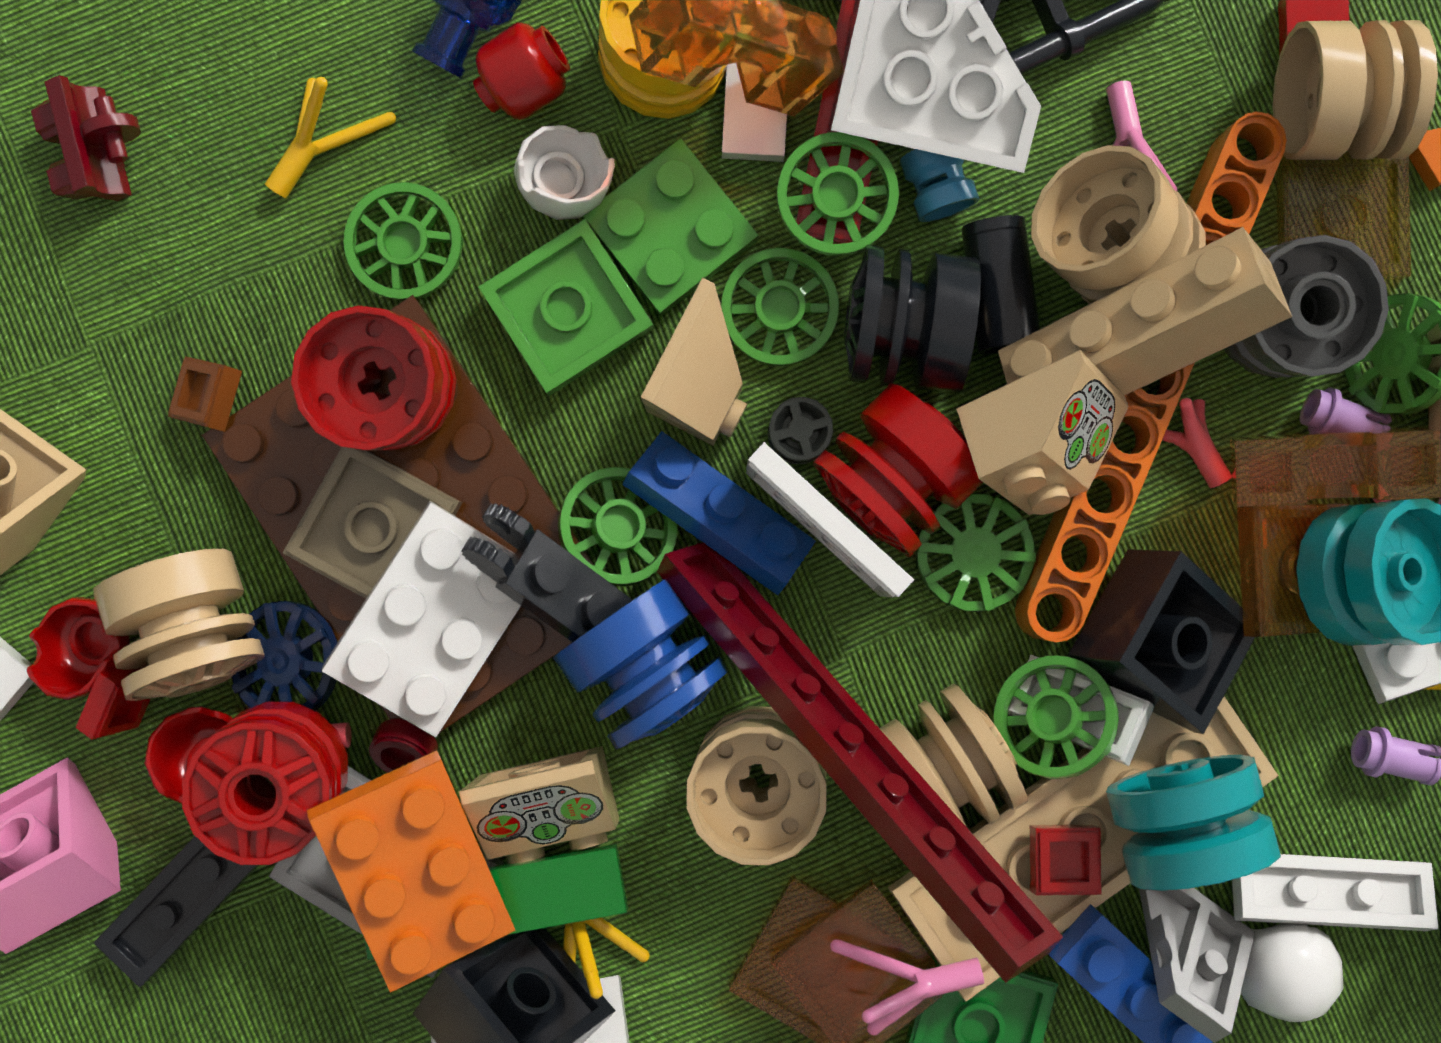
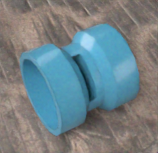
(938, 184)

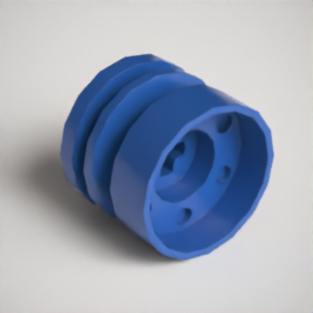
(642, 665)

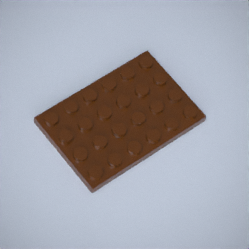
(282, 462)

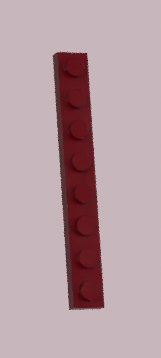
(863, 762)

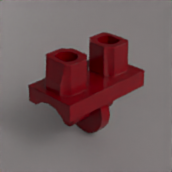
(90, 140)

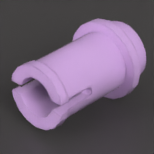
(1329, 412)
(1381, 753)

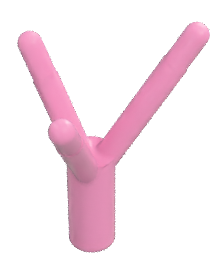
(1127, 122)
(927, 983)

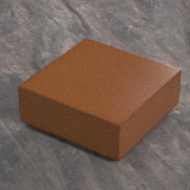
(204, 393)

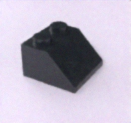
(1166, 636)
(513, 993)

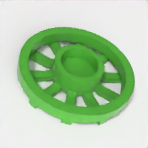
(837, 193)
(780, 306)
(1402, 357)
(614, 527)
(977, 553)
(1057, 716)

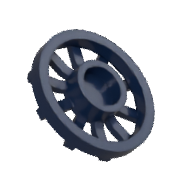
(287, 656)

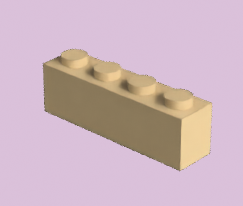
(1164, 317)

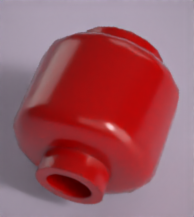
(520, 71)

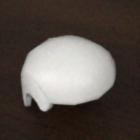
(563, 171)
(1292, 972)

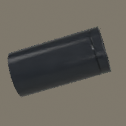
(1007, 282)

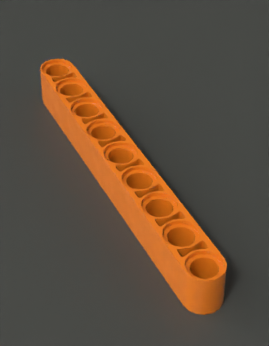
(1245, 187)

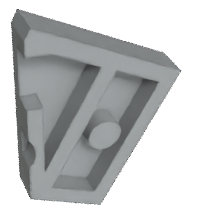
(1197, 958)

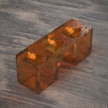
(778, 48)
(1336, 465)

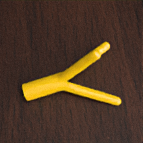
(303, 149)
(577, 939)

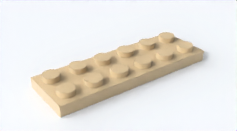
(1072, 802)

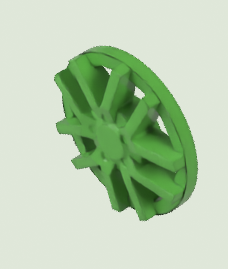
(403, 241)

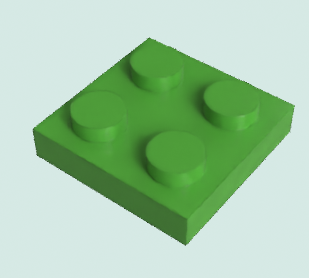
(671, 227)
(566, 307)

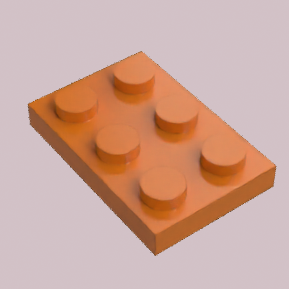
(411, 870)

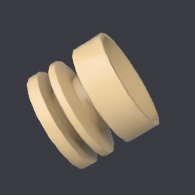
(1355, 89)
(1112, 221)
(177, 616)
(961, 756)
(730, 809)

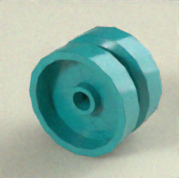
(1374, 573)
(1193, 823)

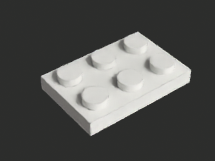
(424, 625)

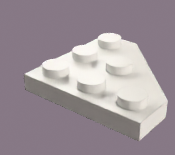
(936, 83)

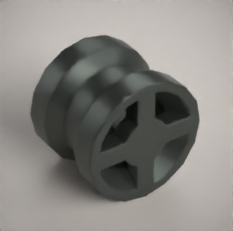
(806, 417)

